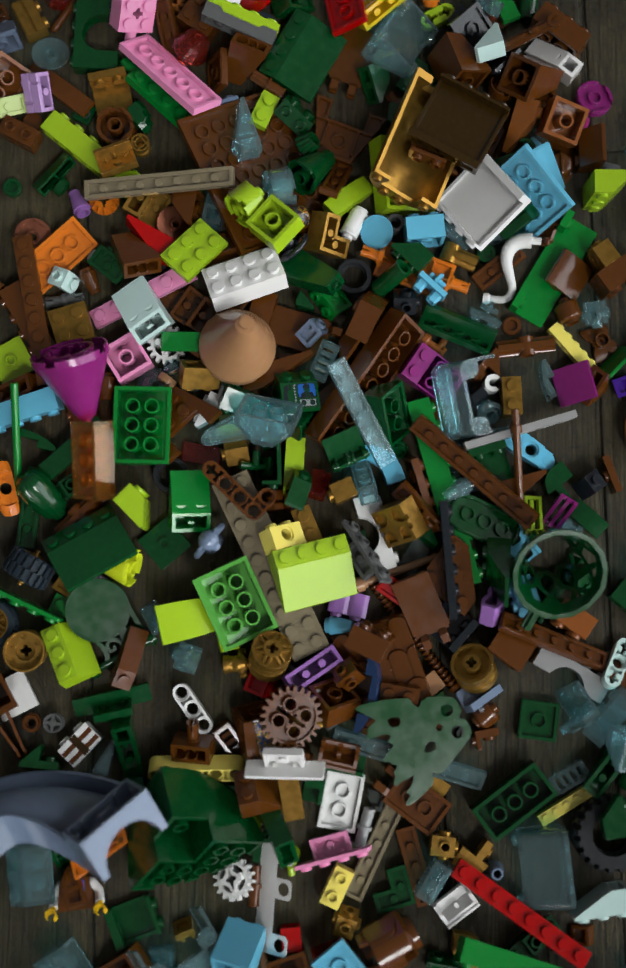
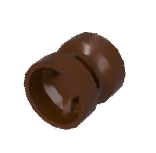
(279, 504)

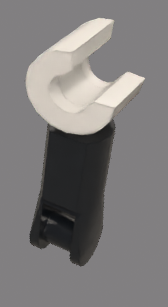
(482, 391)

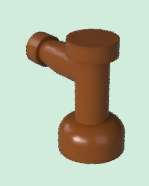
(439, 348)

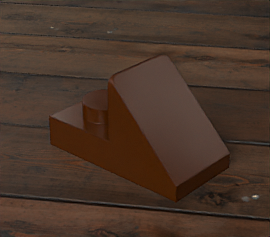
(492, 365)

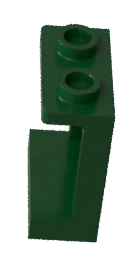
(134, 920)

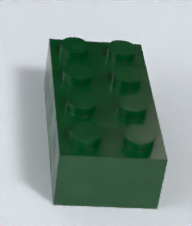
(513, 800)

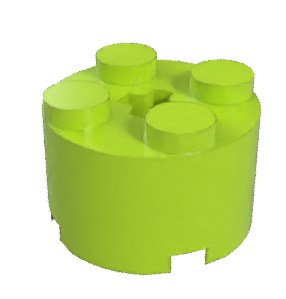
(244, 201)

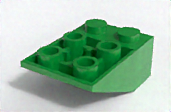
(189, 501)

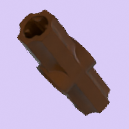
(526, 346)
(78, 512)

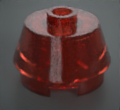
(191, 47)

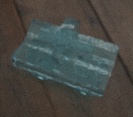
(476, 314)

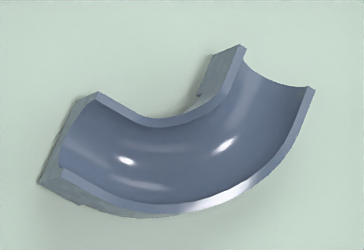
(71, 813)

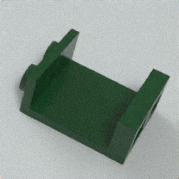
(275, 484)

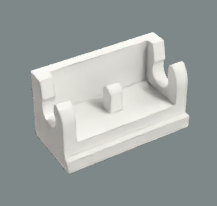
(455, 905)

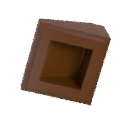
(582, 933)

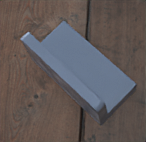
(472, 702)

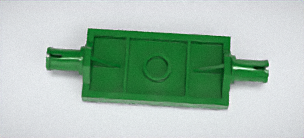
(153, 93)

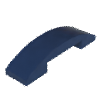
(372, 669)

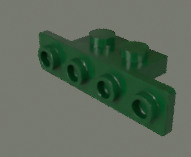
(112, 703)

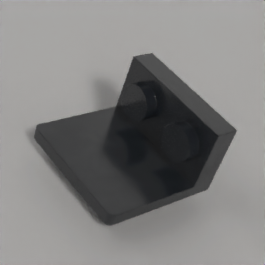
(459, 631)

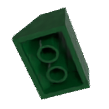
(390, 409)

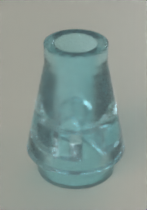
(458, 489)

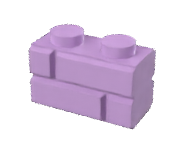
(37, 92)

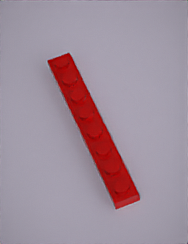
(520, 914)

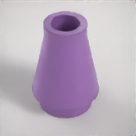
(79, 205)

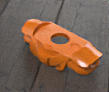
(8, 502)

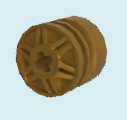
(19, 660)
(267, 665)

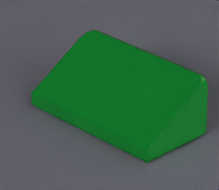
(615, 361)

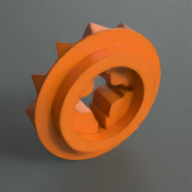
(110, 206)

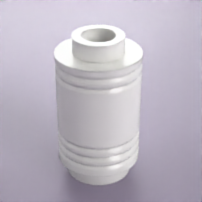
(353, 223)

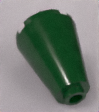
(311, 170)

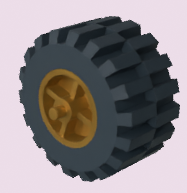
(28, 567)

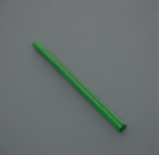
(15, 430)

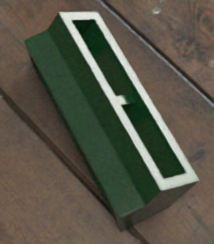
(51, 172)

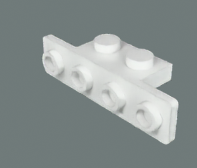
(284, 764)

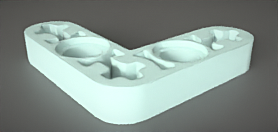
(610, 668)

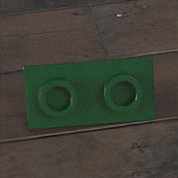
(439, 959)

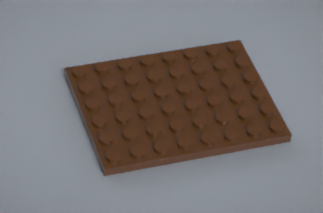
(210, 142)

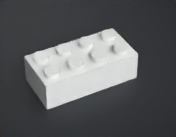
(244, 278)

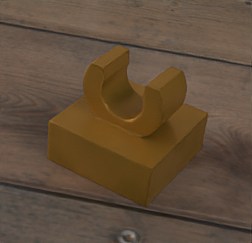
(184, 928)

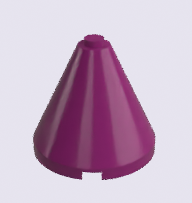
(74, 373)

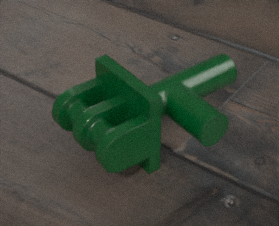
(265, 466)

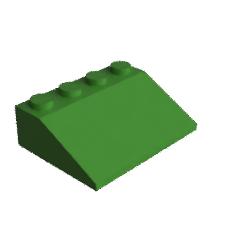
(234, 603)

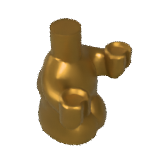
(236, 663)

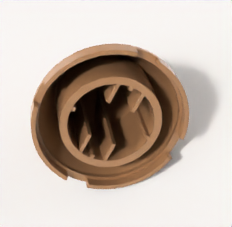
(237, 346)

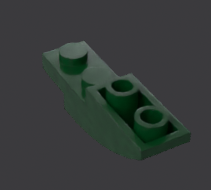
(527, 944)

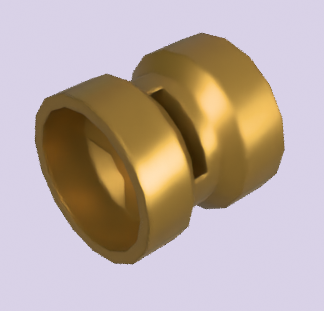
(140, 150)

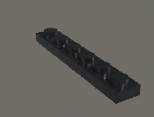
(448, 552)

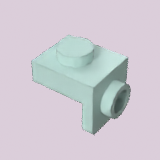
(64, 280)

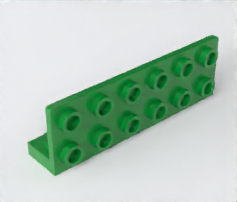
(536, 296)
(54, 614)

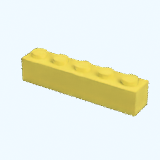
(568, 345)
(563, 805)

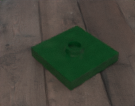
(164, 545)
(538, 720)

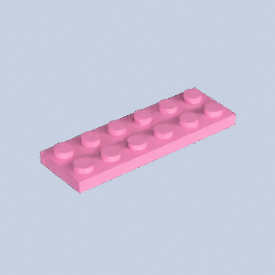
(170, 74)

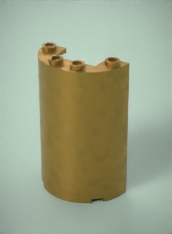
(393, 170)

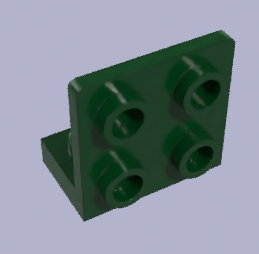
(493, 459)

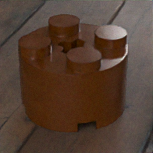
(115, 118)

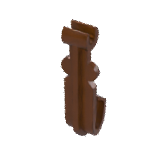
(532, 32)

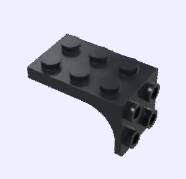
(473, 25)

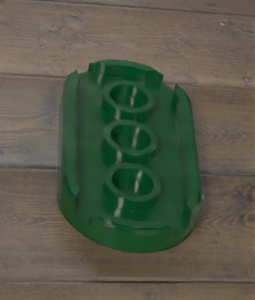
(482, 520)

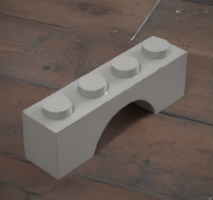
(590, 681)

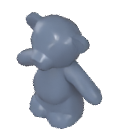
(210, 541)

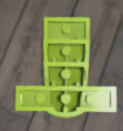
(183, 621)

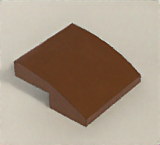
(568, 275)

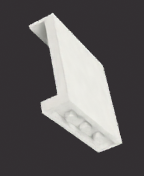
(482, 203)

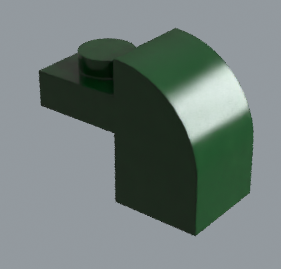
(553, 481)

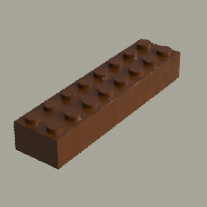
(374, 365)

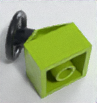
(278, 228)

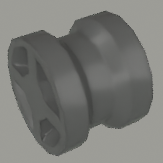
(49, 722)

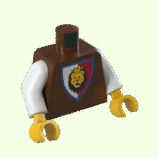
(93, 894)

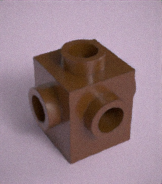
(348, 674)

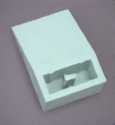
(142, 310)
(601, 902)

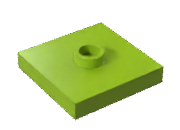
(14, 360)

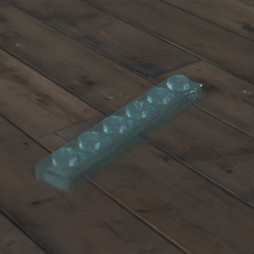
(361, 412)

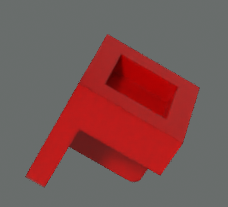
(292, 932)

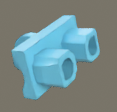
(433, 284)

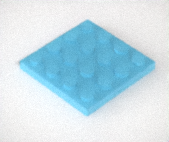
(540, 186)

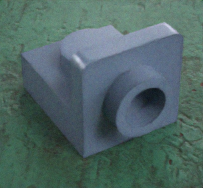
(311, 331)

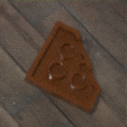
(463, 578)

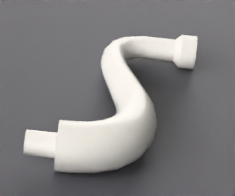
(510, 247)

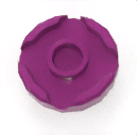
(594, 97)

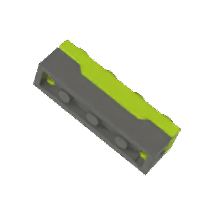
(233, 18)

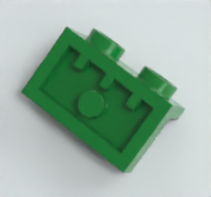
(330, 305)

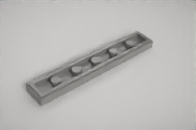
(533, 426)

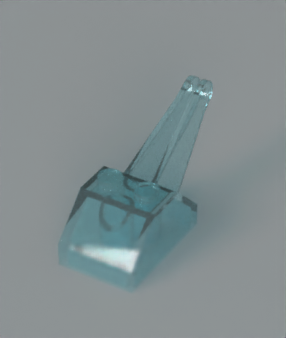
(259, 419)

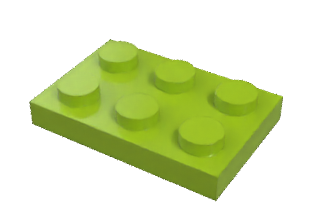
(194, 250)

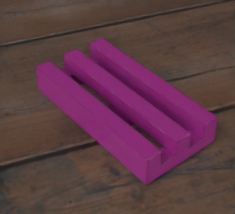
(551, 522)

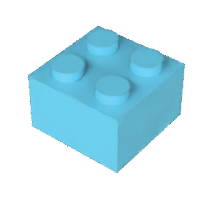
(425, 229)

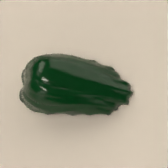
(41, 494)

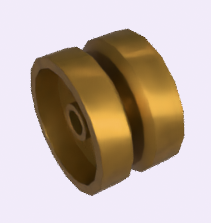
(474, 668)

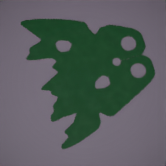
(413, 734)

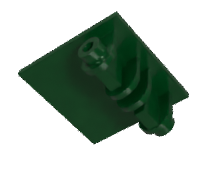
(345, 448)

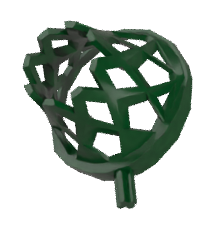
(551, 607)

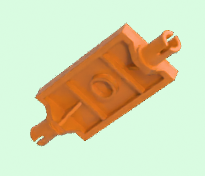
(385, 260)

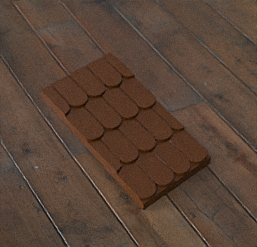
(400, 666)

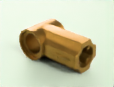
(455, 255)

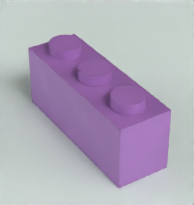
(313, 667)

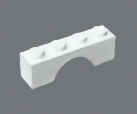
(387, 556)

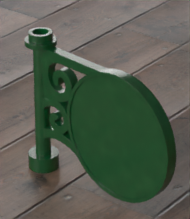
(100, 613)

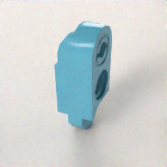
(540, 459)

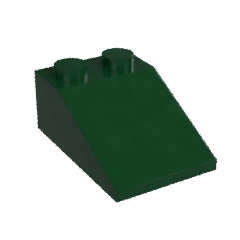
(498, 566)

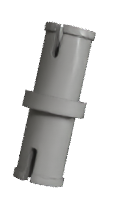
(364, 826)

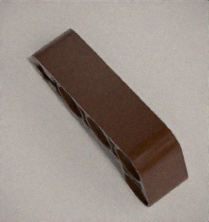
(236, 488)

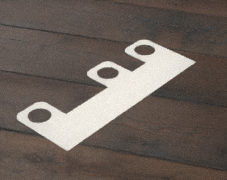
(267, 897)

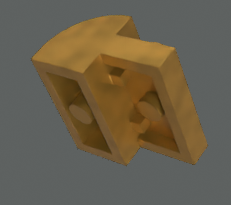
(146, 207)

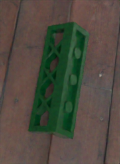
(458, 327)

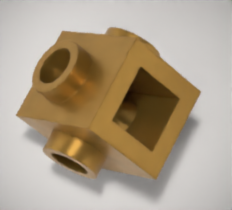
(436, 842)
(346, 921)

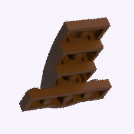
(191, 309)

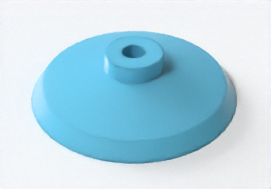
(376, 231)

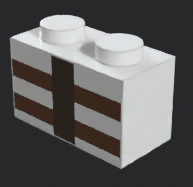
(80, 743)

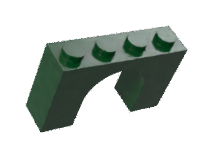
(85, 58)

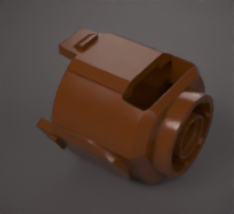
(390, 940)

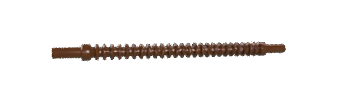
(453, 687)

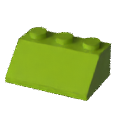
(602, 188)
(135, 504)
(70, 655)

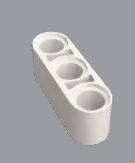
(191, 697)

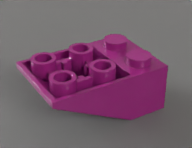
(419, 367)

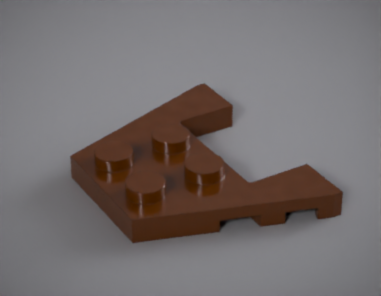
(342, 139)
(183, 409)

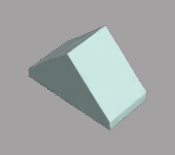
(490, 45)

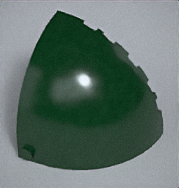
(201, 832)

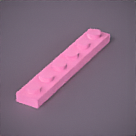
(161, 285)

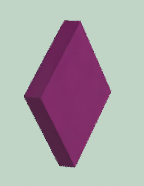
(574, 383)

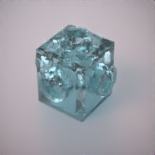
(598, 307)
(187, 658)

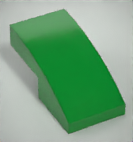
(180, 341)

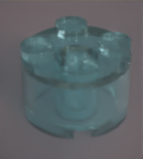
(280, 184)

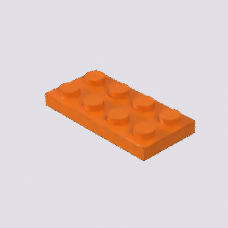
(63, 249)

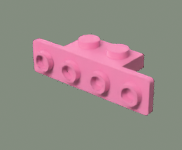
(331, 848)

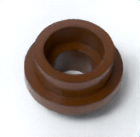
(25, 722)

